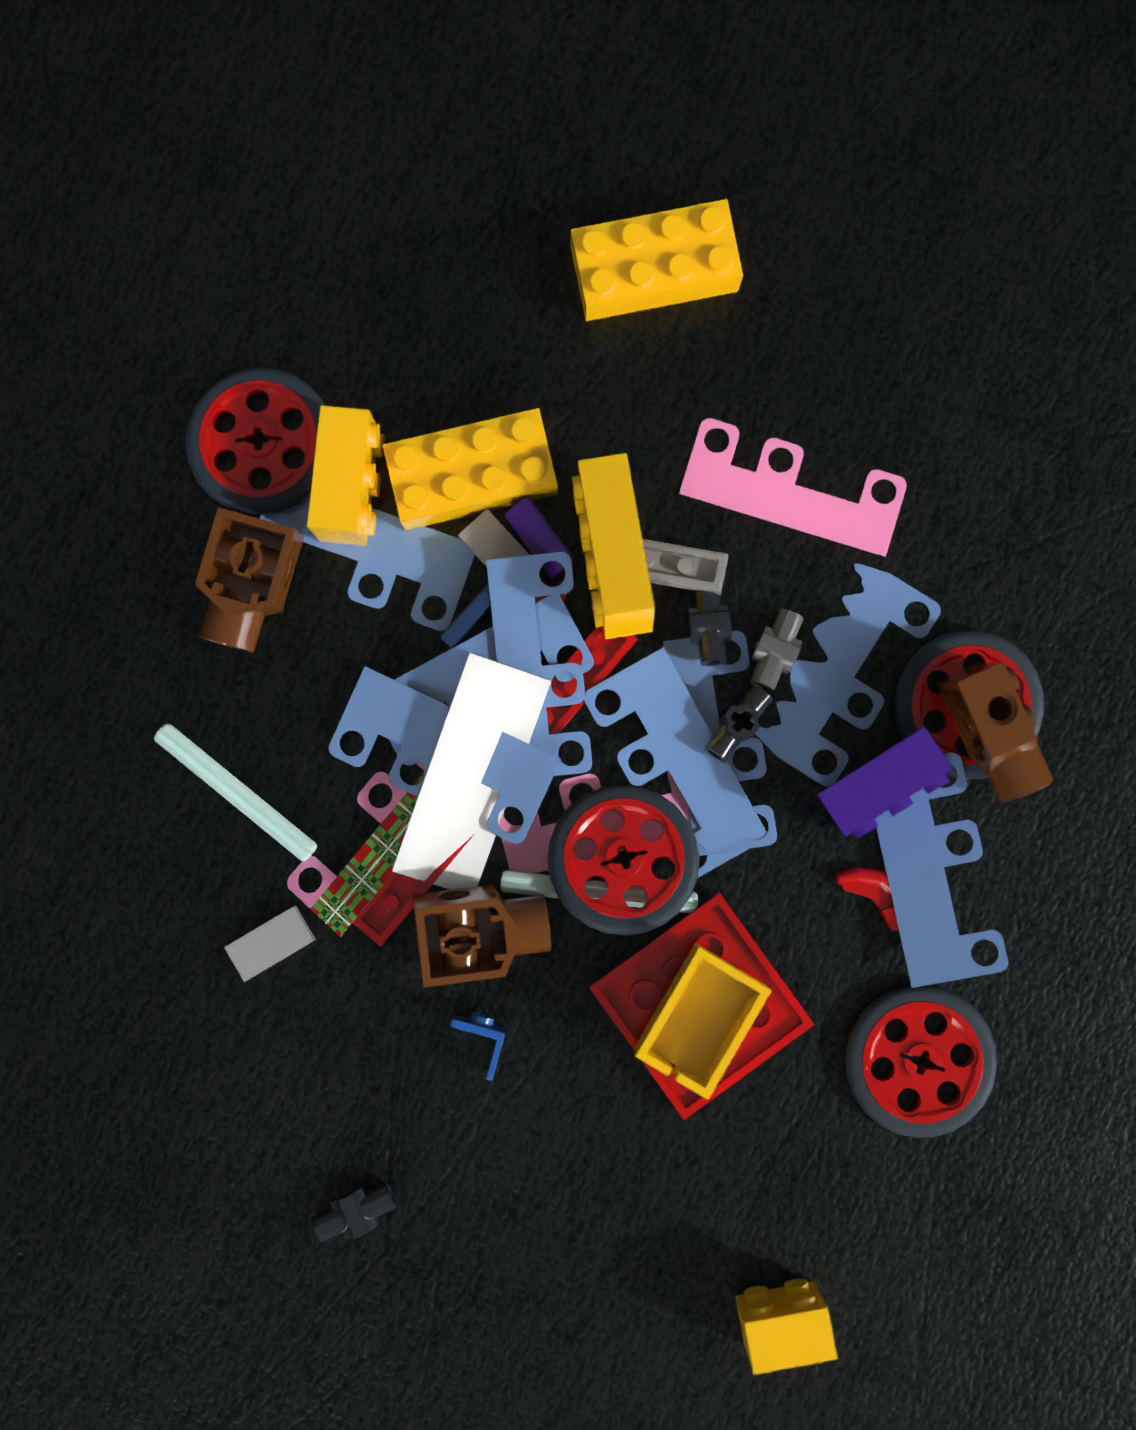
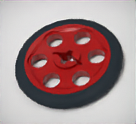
(205, 443)
(947, 656)
(610, 912)
(961, 1025)

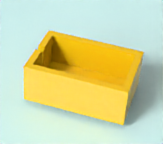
(345, 476)
(701, 1020)

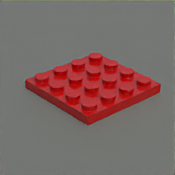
(640, 982)

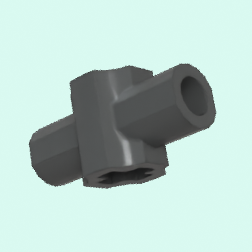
(776, 650)

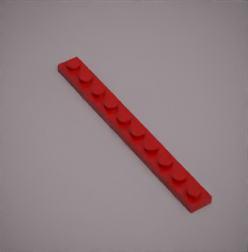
(395, 897)

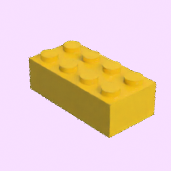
(656, 260)
(470, 469)
(615, 543)

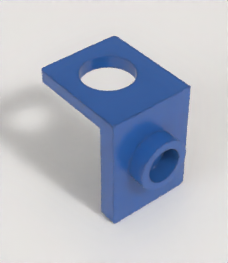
(482, 1025)

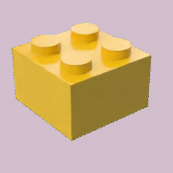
(785, 1326)

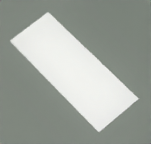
(452, 798)

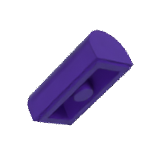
(538, 535)

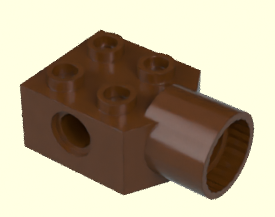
(245, 576)
(1003, 739)
(476, 933)

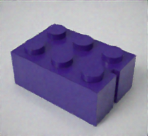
(886, 783)

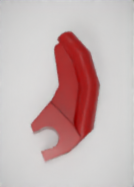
(870, 884)

